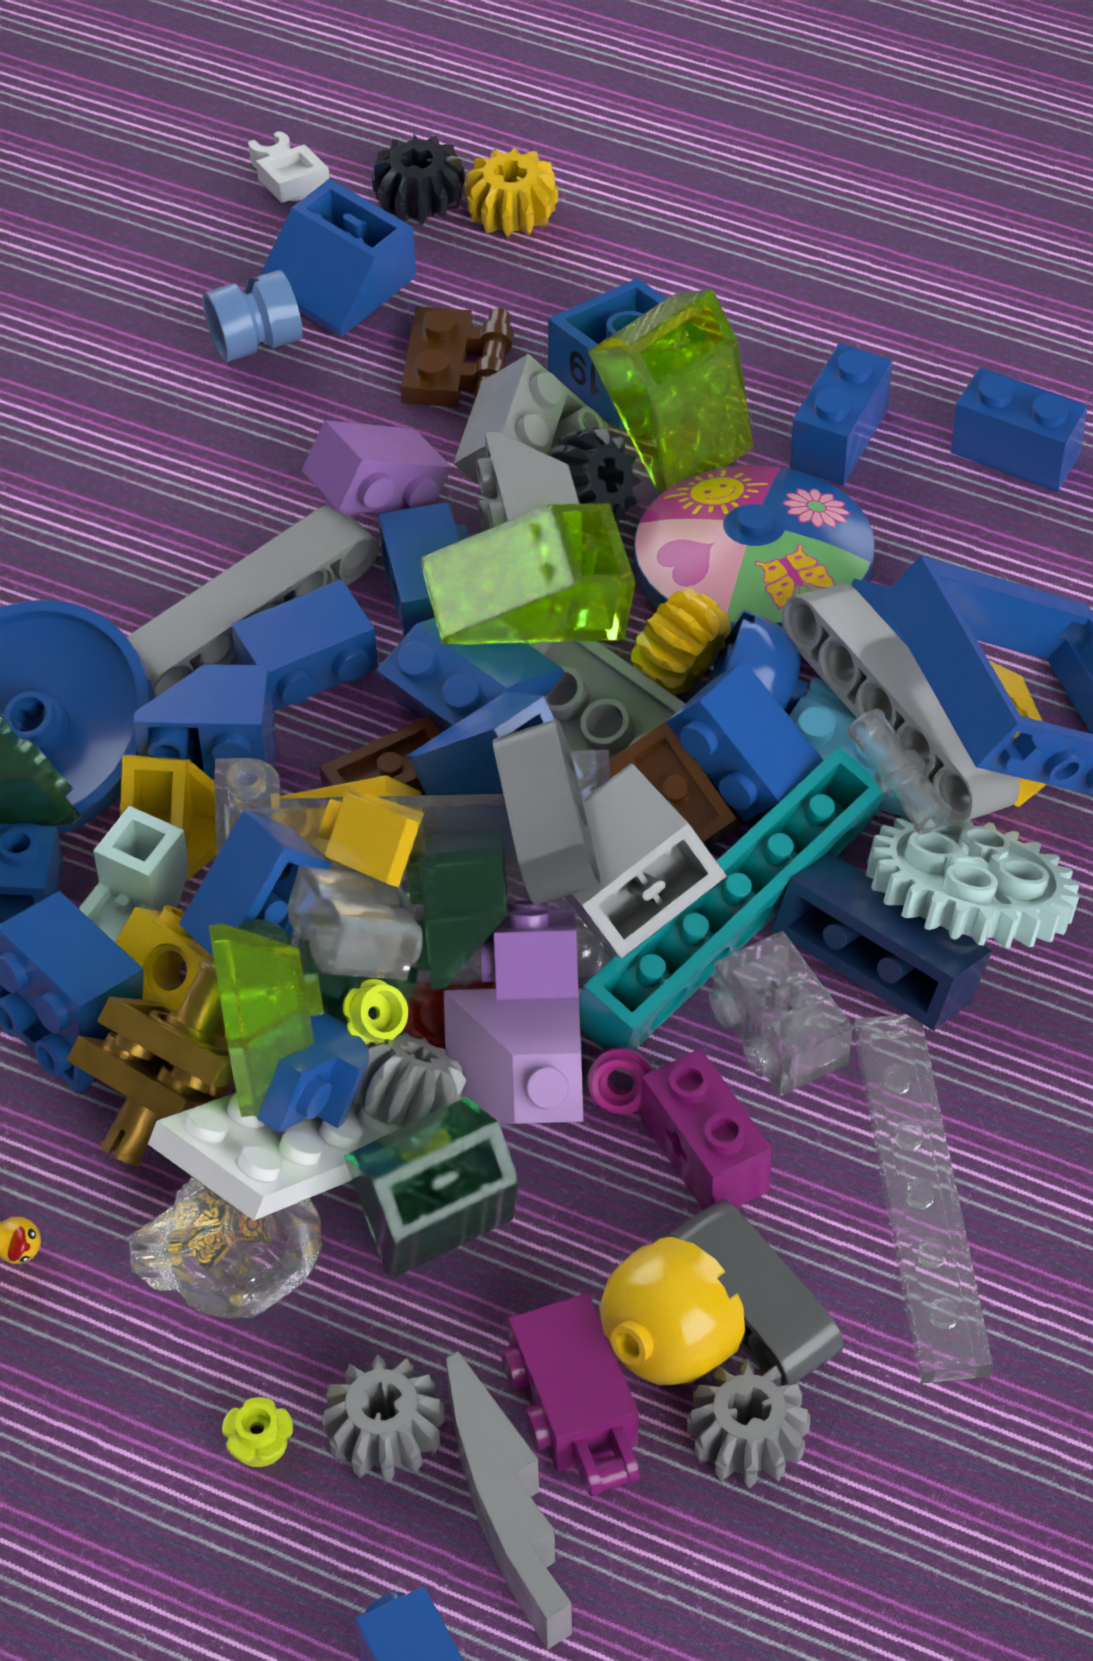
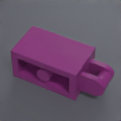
(574, 1392)

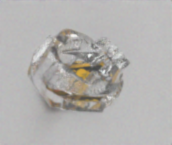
(222, 1256)

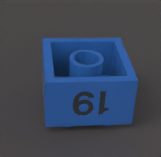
(586, 326)

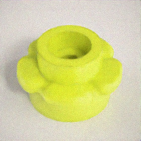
(389, 1007)
(261, 1448)

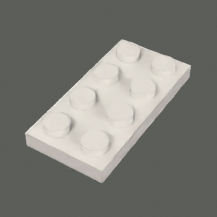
(254, 1163)

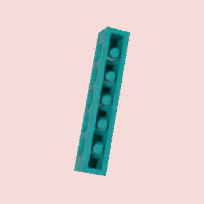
(661, 973)

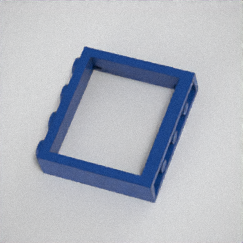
(942, 618)

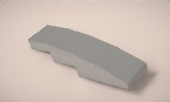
(501, 1481)

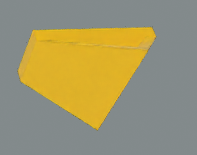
(176, 794)

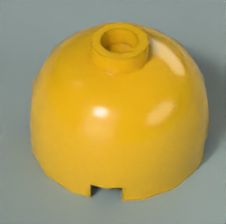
(670, 1313)

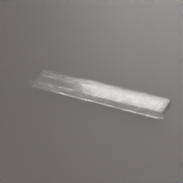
(922, 1200)

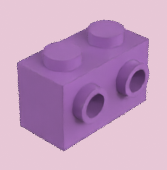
(374, 468)
(532, 953)

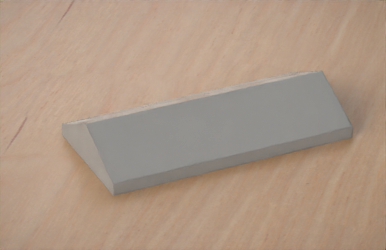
(603, 697)

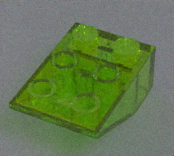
(678, 387)
(534, 580)

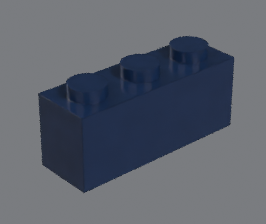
(850, 928)

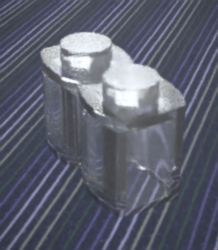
(353, 924)

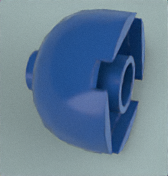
(768, 653)

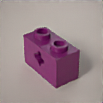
(705, 1132)

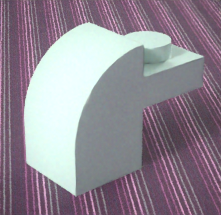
(139, 866)

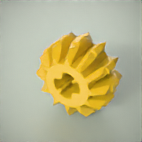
(511, 192)
(681, 640)

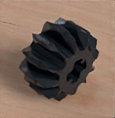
(418, 179)
(599, 468)

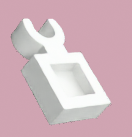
(287, 171)

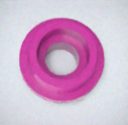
(605, 1092)

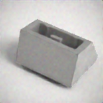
(526, 406)
(519, 480)
(645, 860)

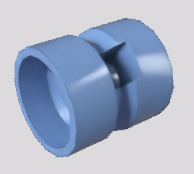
(251, 316)

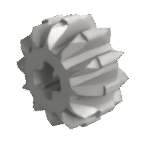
(408, 1080)
(356, 1421)
(748, 1423)

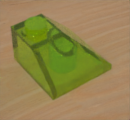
(263, 1007)

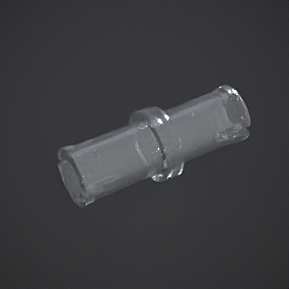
(899, 771)

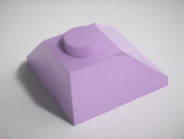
(517, 1055)

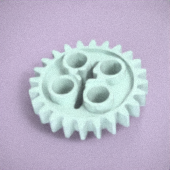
(973, 881)

